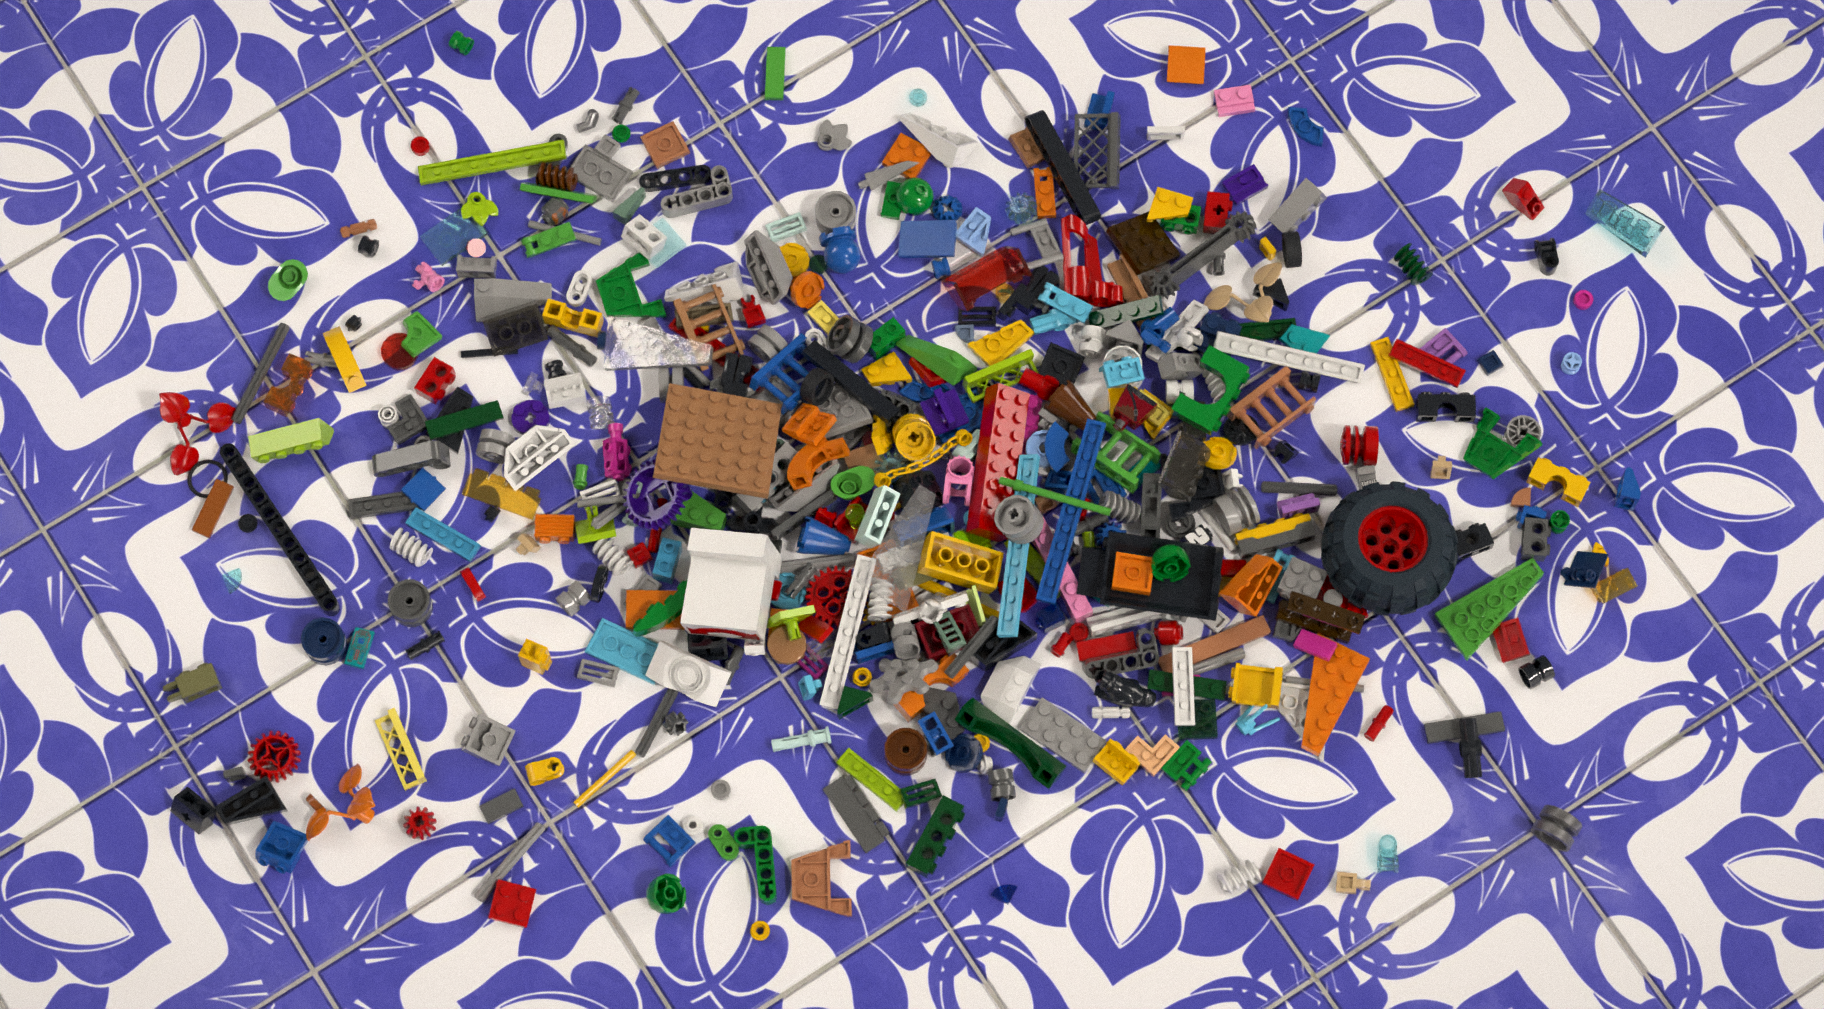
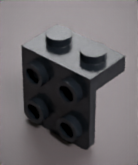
(909, 482)

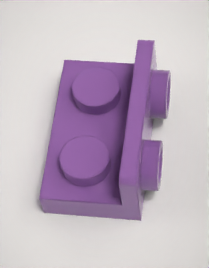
(1300, 504)

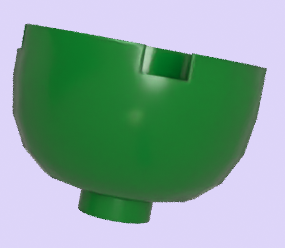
(914, 196)
(1170, 562)
(666, 894)

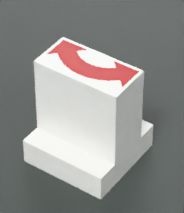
(729, 584)

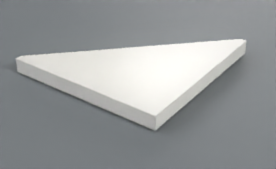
(1293, 708)

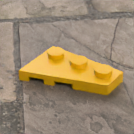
(1002, 343)

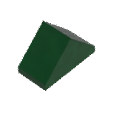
(852, 700)

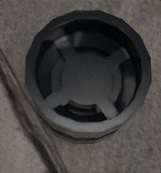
(1536, 672)

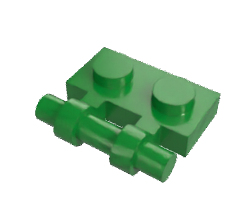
(1180, 763)

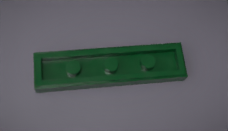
(464, 420)

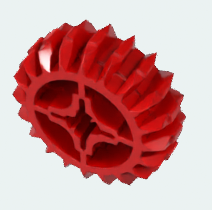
(281, 753)

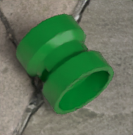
(463, 43)
(1562, 520)

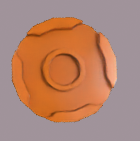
(806, 289)

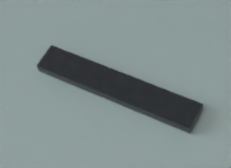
(851, 382)

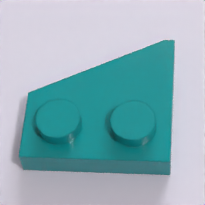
(1303, 338)

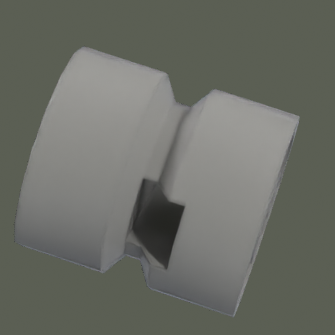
(573, 598)
(905, 640)

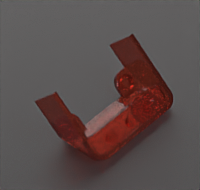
(985, 275)

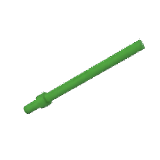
(1019, 485)

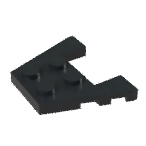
(1208, 488)

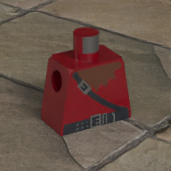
(1133, 409)

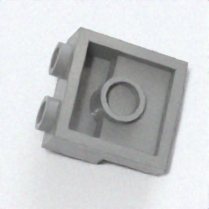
(1301, 578)
(487, 739)

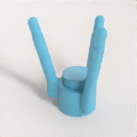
(1247, 724)

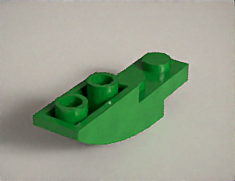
(660, 615)

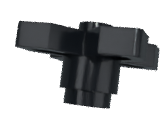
(744, 523)

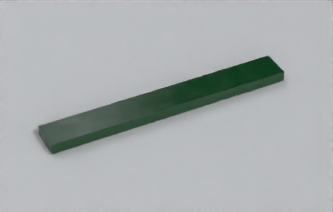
(1260, 330)

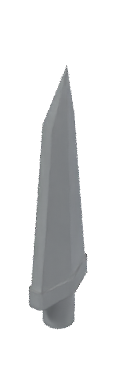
(881, 176)

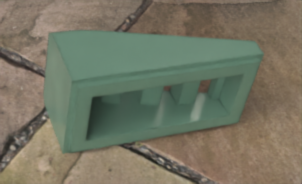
(627, 209)
(950, 647)

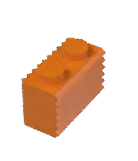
(554, 528)

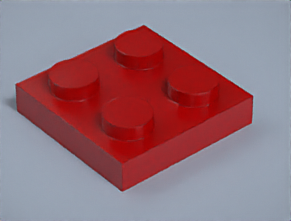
(1288, 874)
(511, 903)

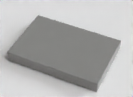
(600, 174)

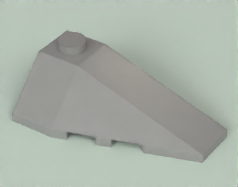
(498, 295)

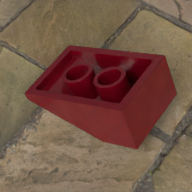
(930, 641)

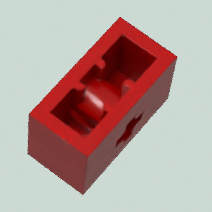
(1216, 203)

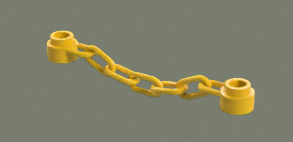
(962, 437)

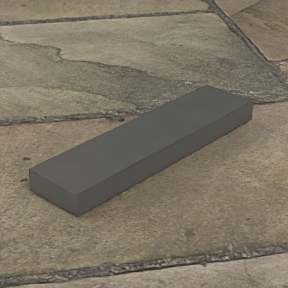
(380, 505)
(798, 519)
(1450, 729)

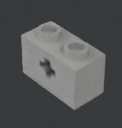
(1180, 366)

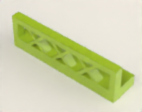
(996, 370)

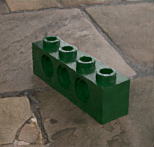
(945, 808)

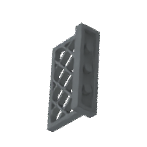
(1112, 147)

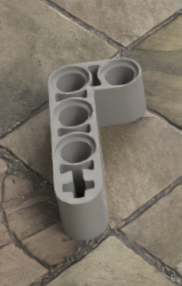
(695, 196)

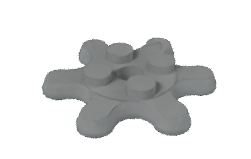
(910, 681)

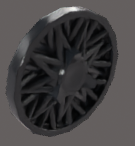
(1238, 432)

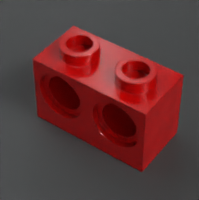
(430, 379)

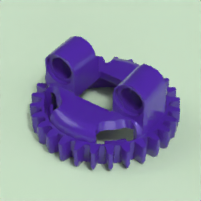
(645, 509)

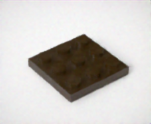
(1143, 243)

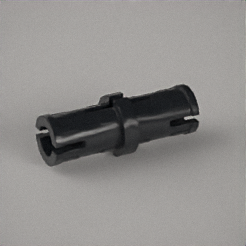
(425, 645)

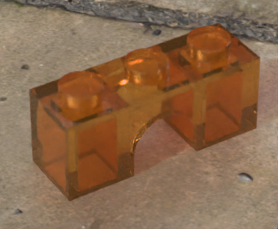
(283, 399)

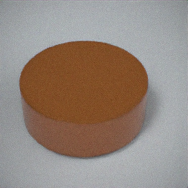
(313, 802)

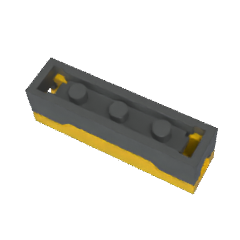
(1274, 536)

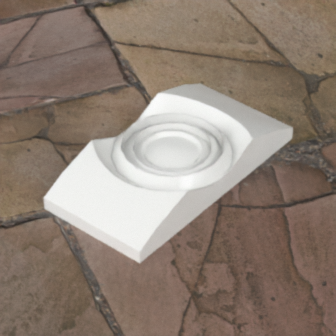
(688, 674)

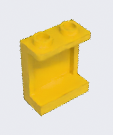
(1256, 686)

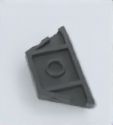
(946, 708)

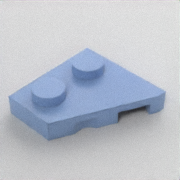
(975, 231)

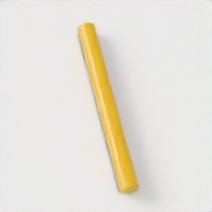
(605, 778)

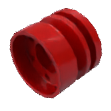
(1360, 445)

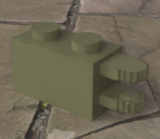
(194, 683)

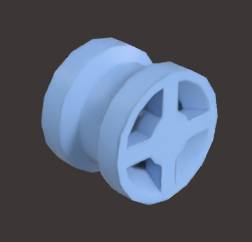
(1573, 359)

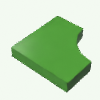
(420, 334)

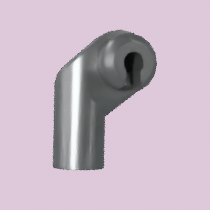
(590, 122)

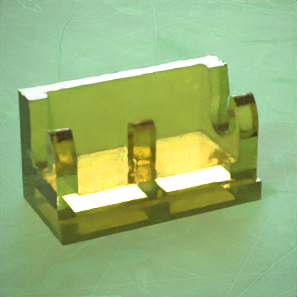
(1614, 586)

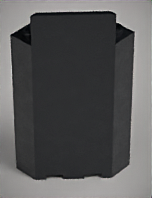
(1190, 597)

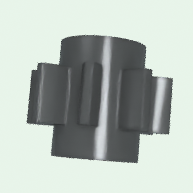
(675, 723)

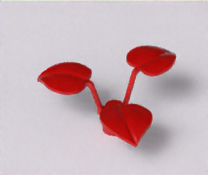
(174, 409)

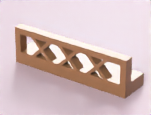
(1127, 278)

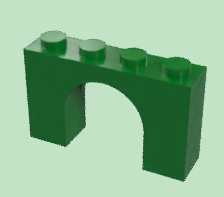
(1208, 416)

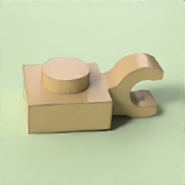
(1348, 883)

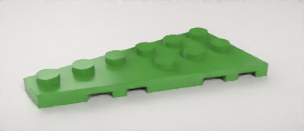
(1482, 611)

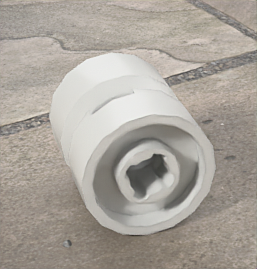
(1092, 342)
(1173, 387)

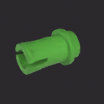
(580, 477)

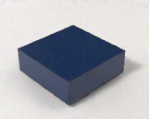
(1490, 362)
(1003, 804)

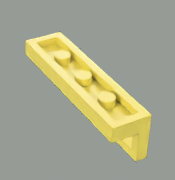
(405, 743)

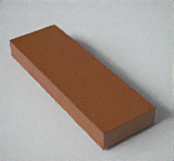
(213, 508)

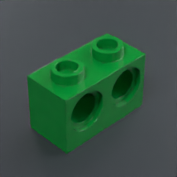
(1180, 224)

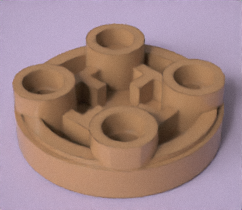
(783, 649)

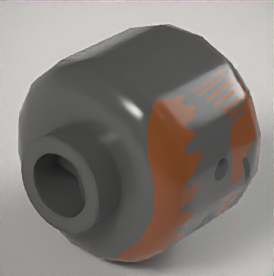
(554, 211)

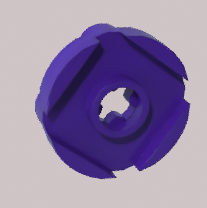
(526, 408)

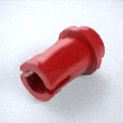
(1060, 646)

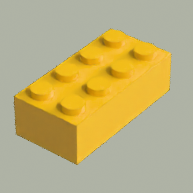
(960, 562)

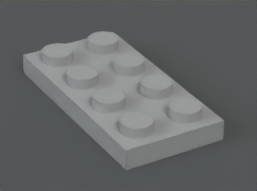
(1063, 735)

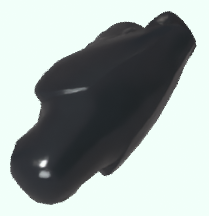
(1122, 690)

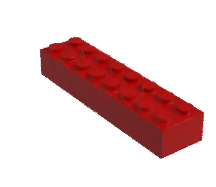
(997, 456)

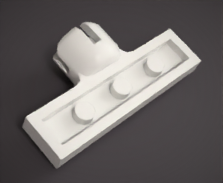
(1182, 332)
(931, 609)

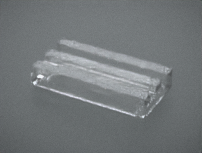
(825, 653)

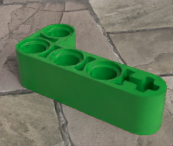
(761, 865)

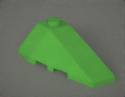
(941, 360)

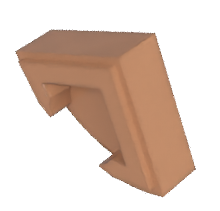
(1521, 498)

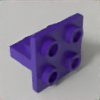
(944, 411)

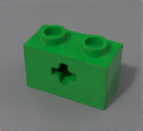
(886, 338)

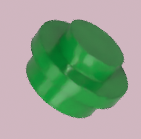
(621, 133)

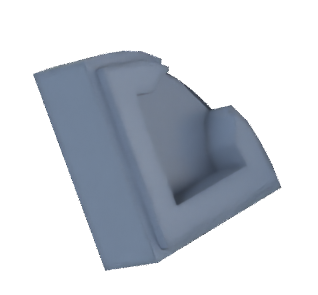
(965, 332)

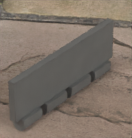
(851, 810)

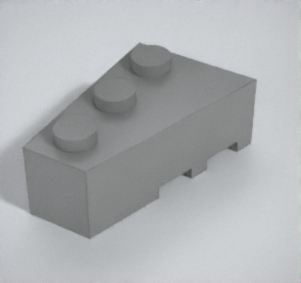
(1297, 207)

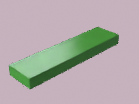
(552, 191)

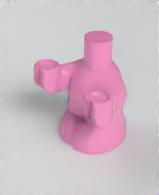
(428, 278)

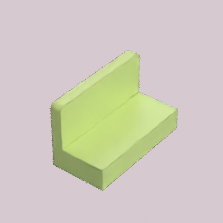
(975, 605)

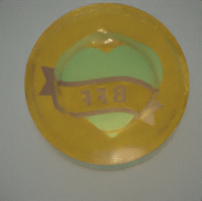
(1003, 292)

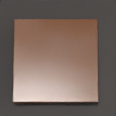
(665, 145)

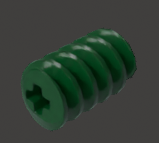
(1411, 265)

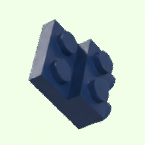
(1213, 323)

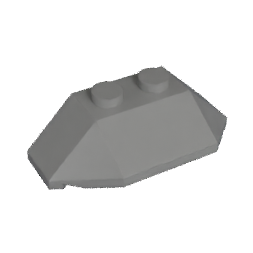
(767, 267)
(793, 500)

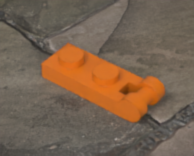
(1044, 193)

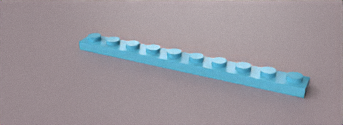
(1016, 559)

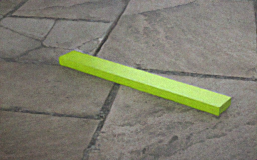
(492, 162)

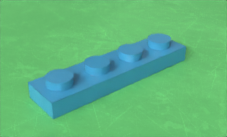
(443, 534)

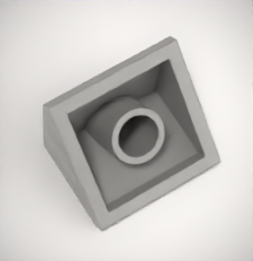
(1124, 335)

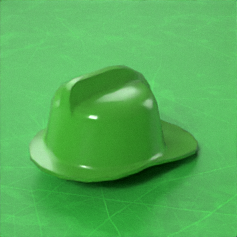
(287, 280)
(853, 482)

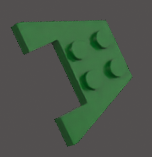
(621, 294)
(1491, 453)

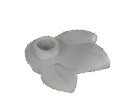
(835, 135)

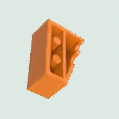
(1252, 585)

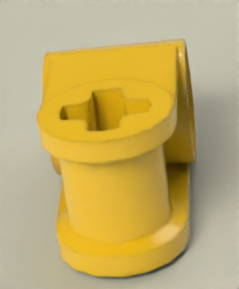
(541, 771)

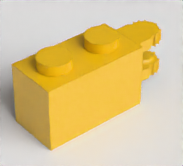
(535, 657)

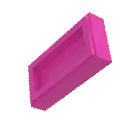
(1315, 645)

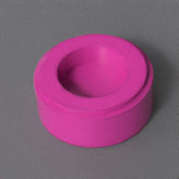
(1583, 299)

